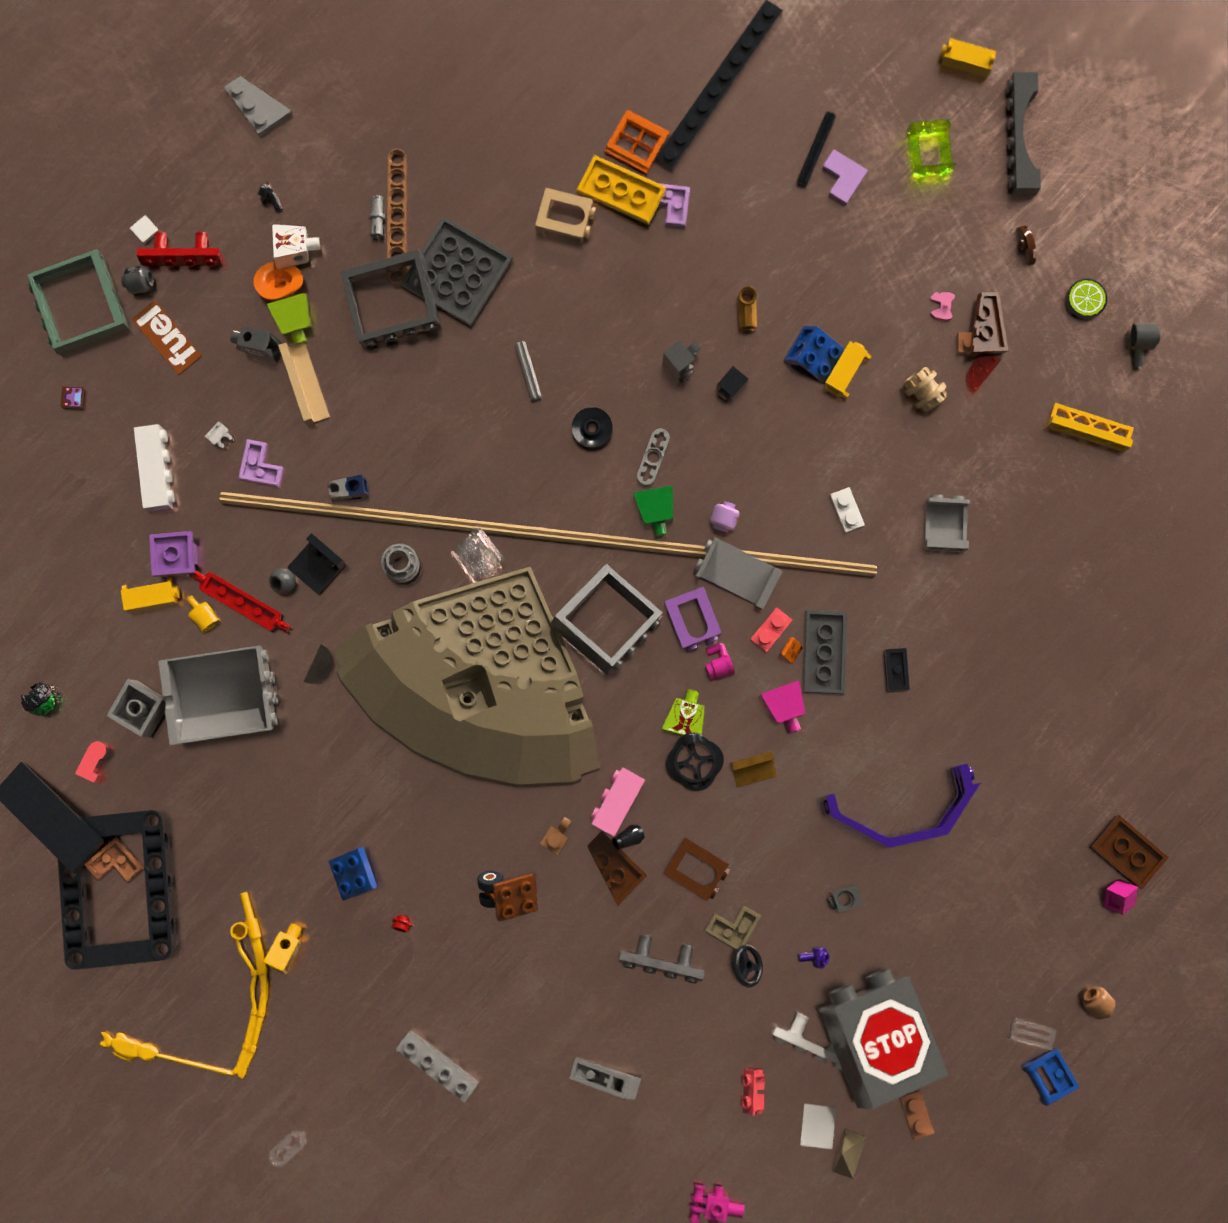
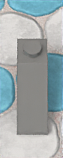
(605, 1079)

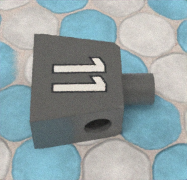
(257, 343)

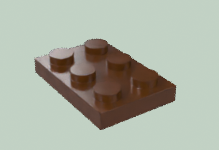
(1129, 852)

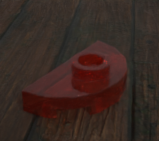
(981, 370)

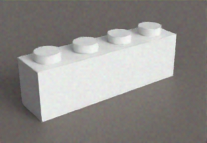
(153, 467)

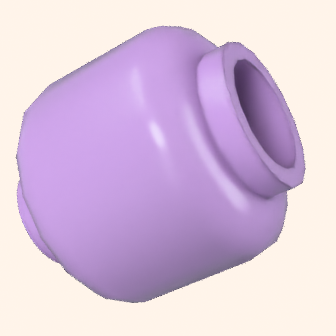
(724, 517)

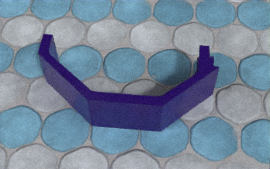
(963, 778)

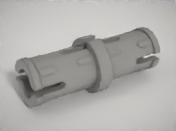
(376, 216)

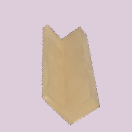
(304, 383)

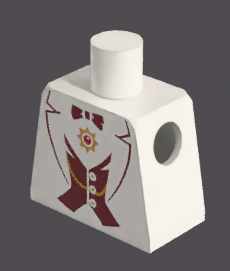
(292, 245)

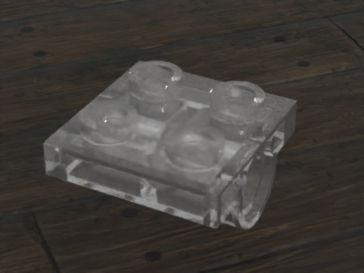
(477, 555)

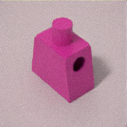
(785, 705)

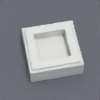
(144, 229)

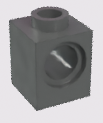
(853, 893)

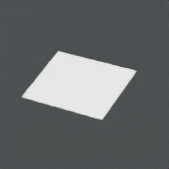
(818, 1126)

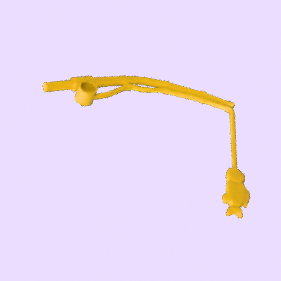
(130, 1049)

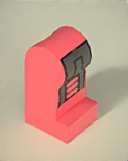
(92, 761)

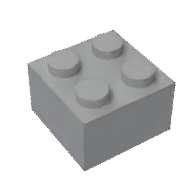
(138, 708)

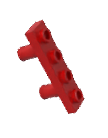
(179, 256)

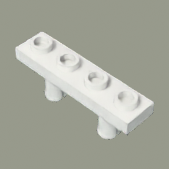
(795, 1037)

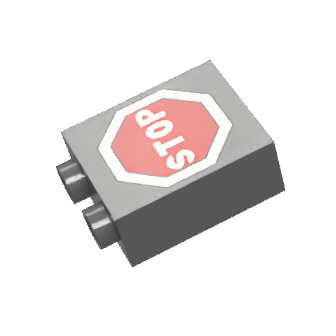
(882, 1039)

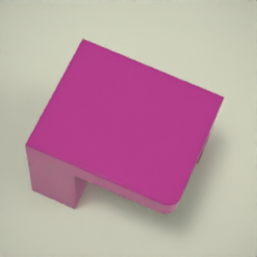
(1120, 896)

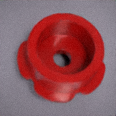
(401, 924)

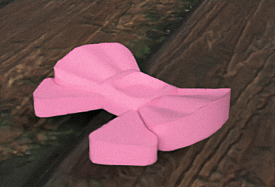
(945, 299)

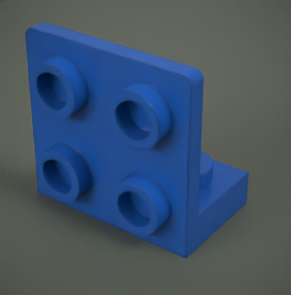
(815, 352)

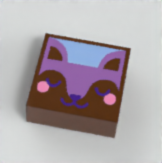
(72, 397)

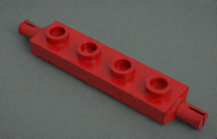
(240, 601)

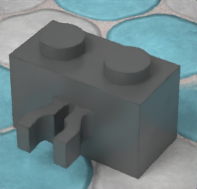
(680, 360)

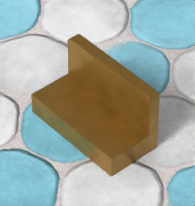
(754, 769)

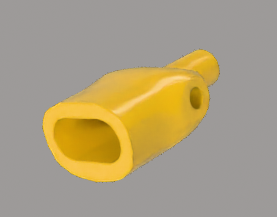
(202, 615)

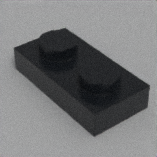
(897, 669)

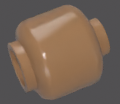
(1098, 1003)

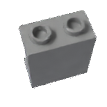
(946, 524)

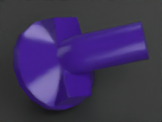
(819, 957)

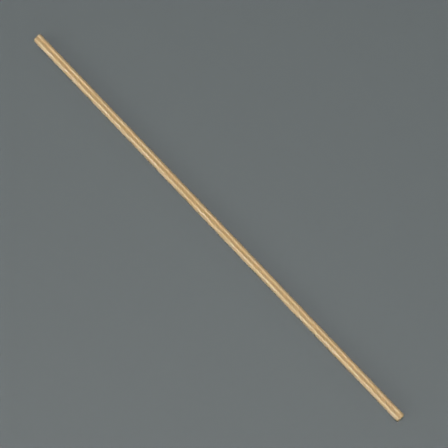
(532, 532)

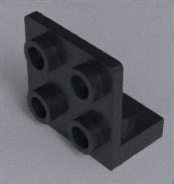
(316, 564)

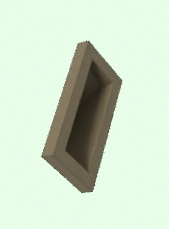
(849, 1154)

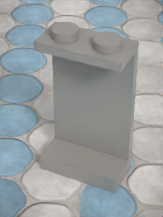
(738, 572)

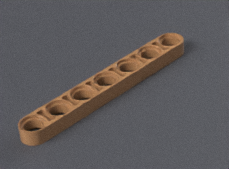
(392, 208)

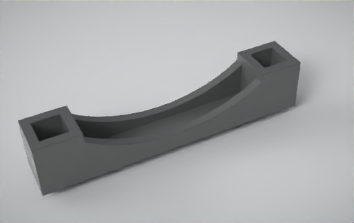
(1025, 176)

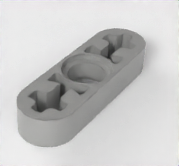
(653, 473)

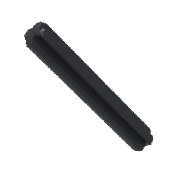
(816, 148)

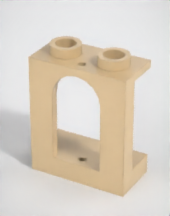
(576, 231)

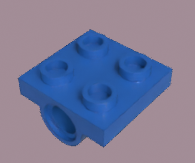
(352, 873)

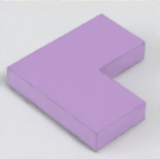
(849, 175)
(676, 200)
(255, 470)

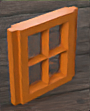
(636, 141)

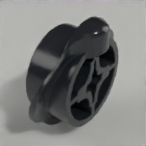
(689, 740)

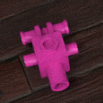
(716, 1206)

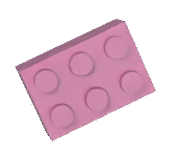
(617, 801)

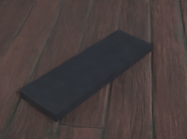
(49, 818)

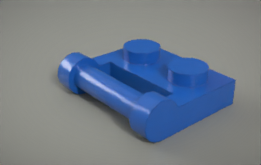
(1058, 1074)

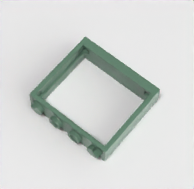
(66, 267)

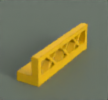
(1088, 431)

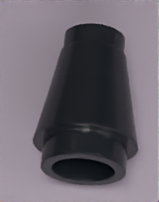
(628, 837)

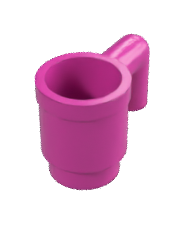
(721, 666)

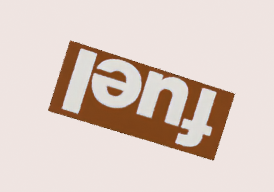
(166, 337)

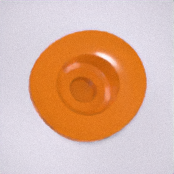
(277, 283)

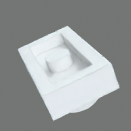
(847, 510)

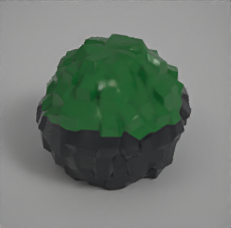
(39, 699)

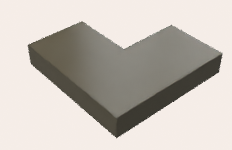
(734, 933)

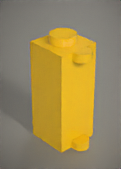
(967, 57)
(846, 369)
(150, 596)

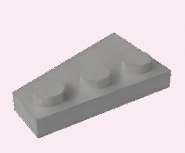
(256, 106)

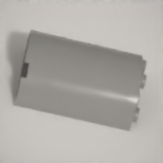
(218, 694)

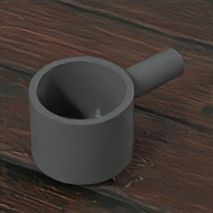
(1143, 337)

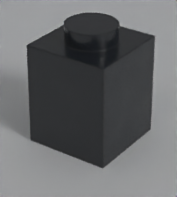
(731, 384)

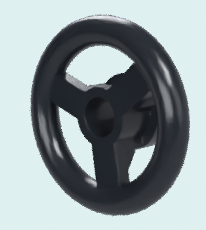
(743, 965)

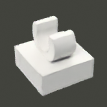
(217, 433)

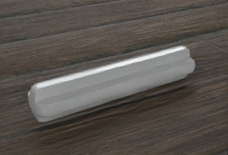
(528, 370)

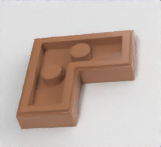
(115, 856)

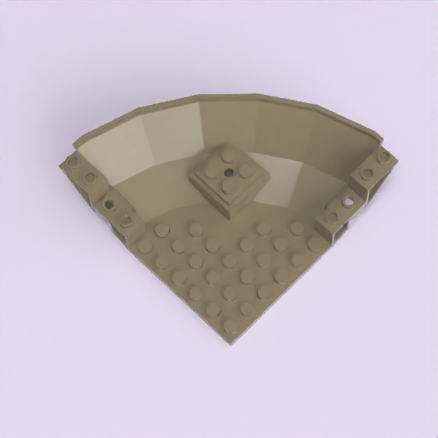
(482, 645)

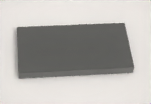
(824, 652)

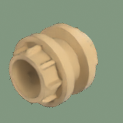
(925, 389)

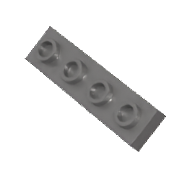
(670, 970)

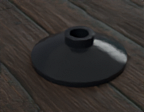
(592, 417)

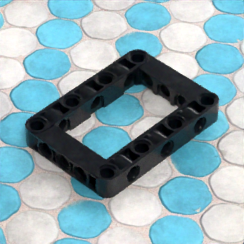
(158, 888)

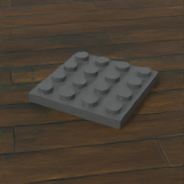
(460, 270)

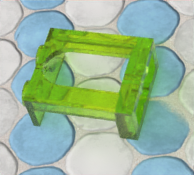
(930, 128)

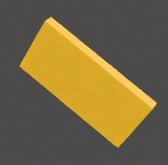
(621, 189)

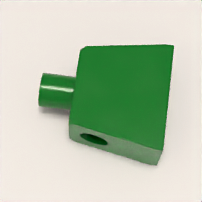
(655, 508)

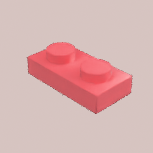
(771, 629)

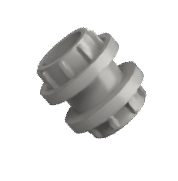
(394, 552)

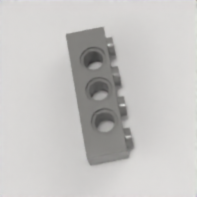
(437, 1066)

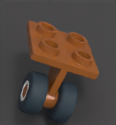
(508, 897)

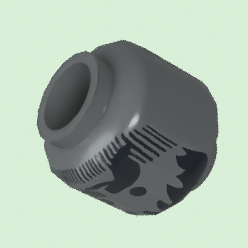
(137, 279)

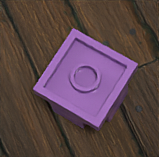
(173, 554)

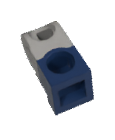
(348, 488)

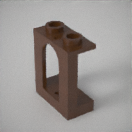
(703, 891)

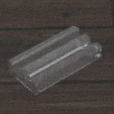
(1050, 1038)

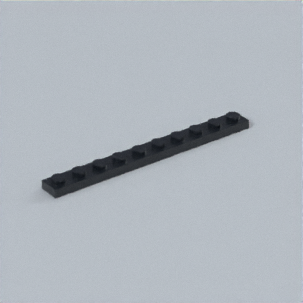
(718, 85)

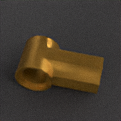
(747, 310)

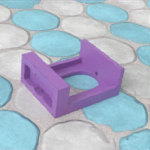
(687, 641)

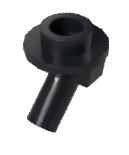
(267, 192)

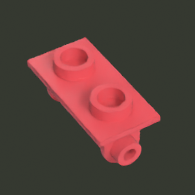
(752, 1081)

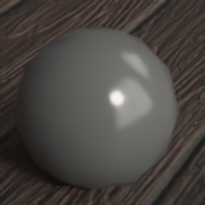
(282, 581)

